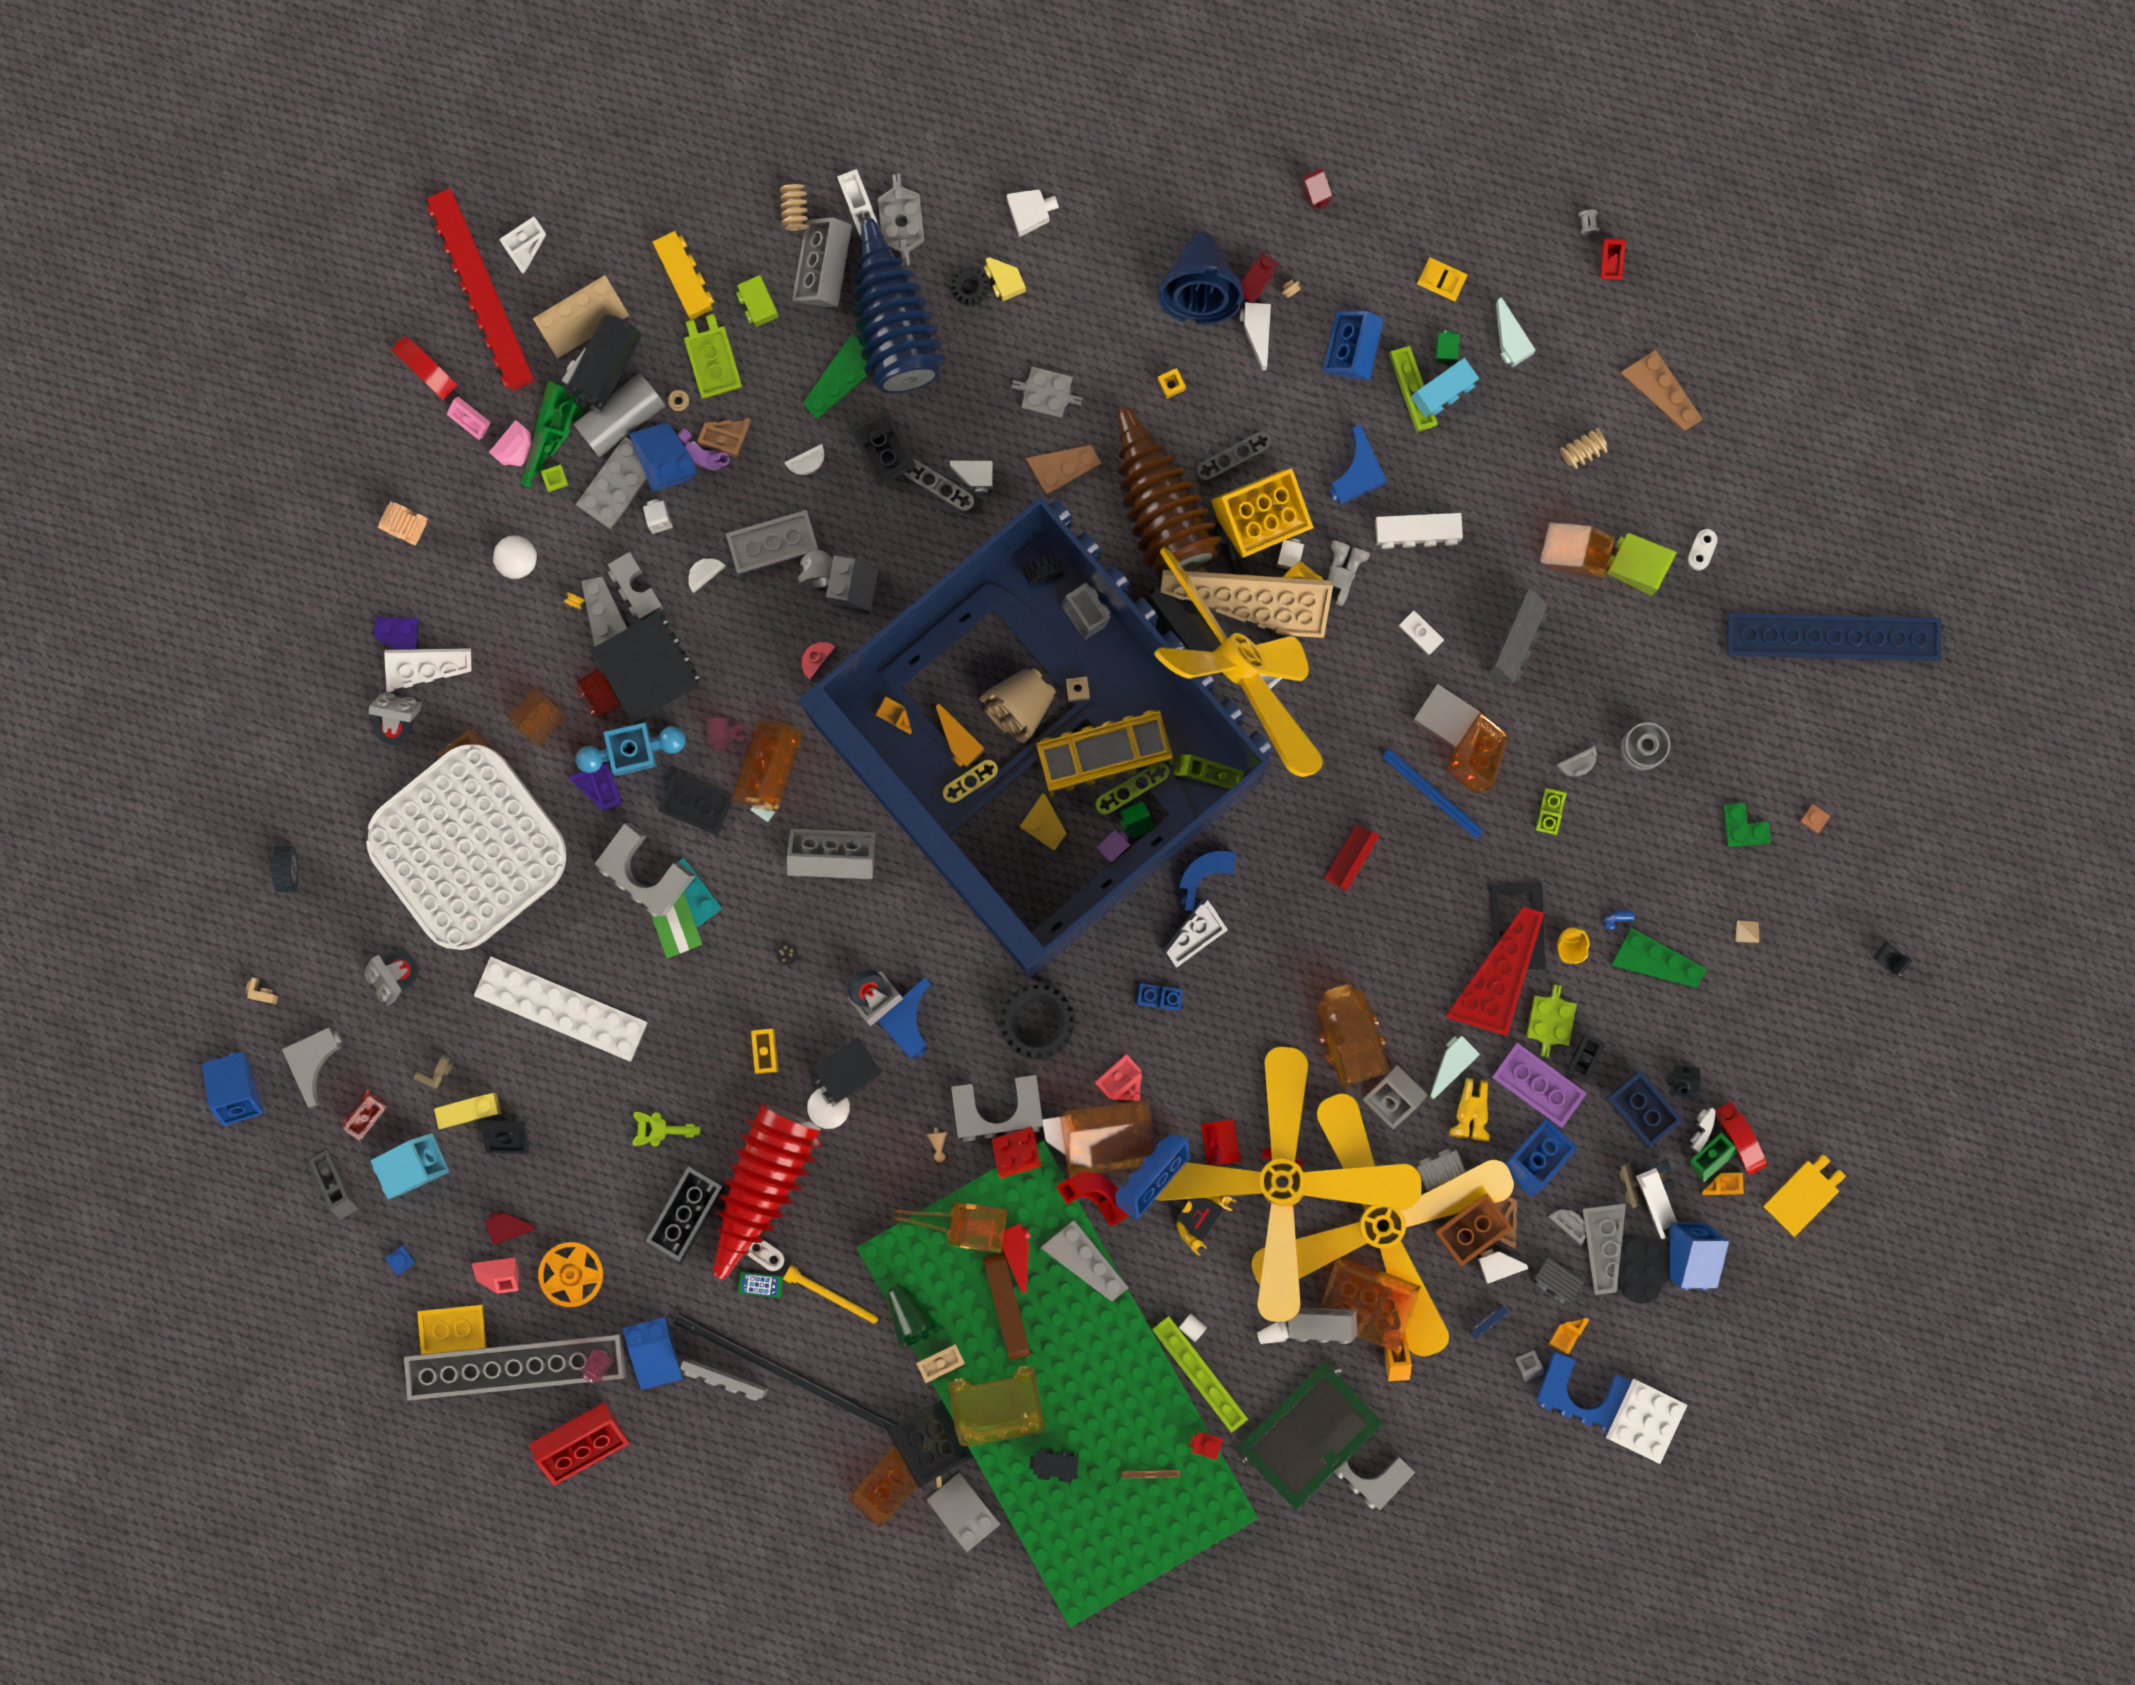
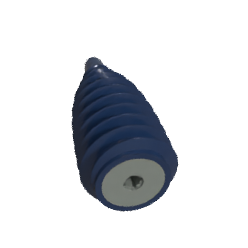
(890, 319)

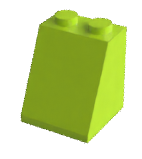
(1640, 563)

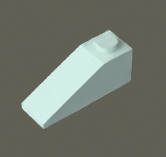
(1513, 340)
(1454, 1061)

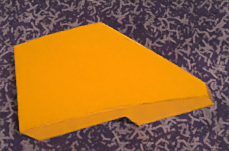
(1726, 1184)

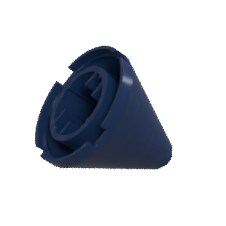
(1201, 284)

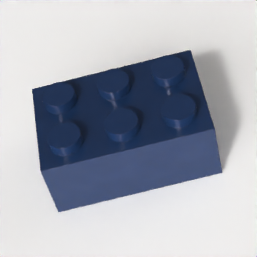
(1643, 1109)

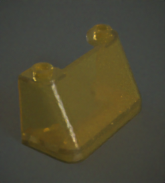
(996, 1408)

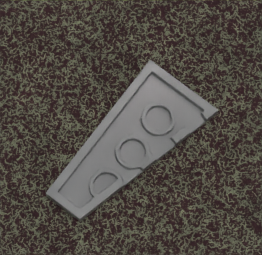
(602, 610)
(1604, 1239)
(1081, 1257)

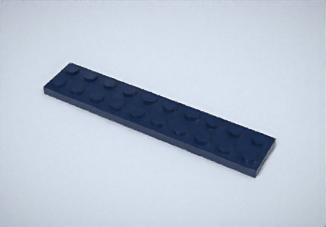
(1834, 637)

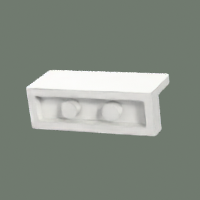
(1656, 1200)

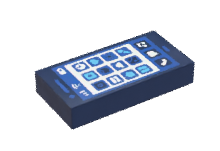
(1488, 1322)

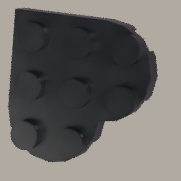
(1643, 1268)

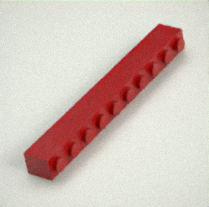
(480, 289)

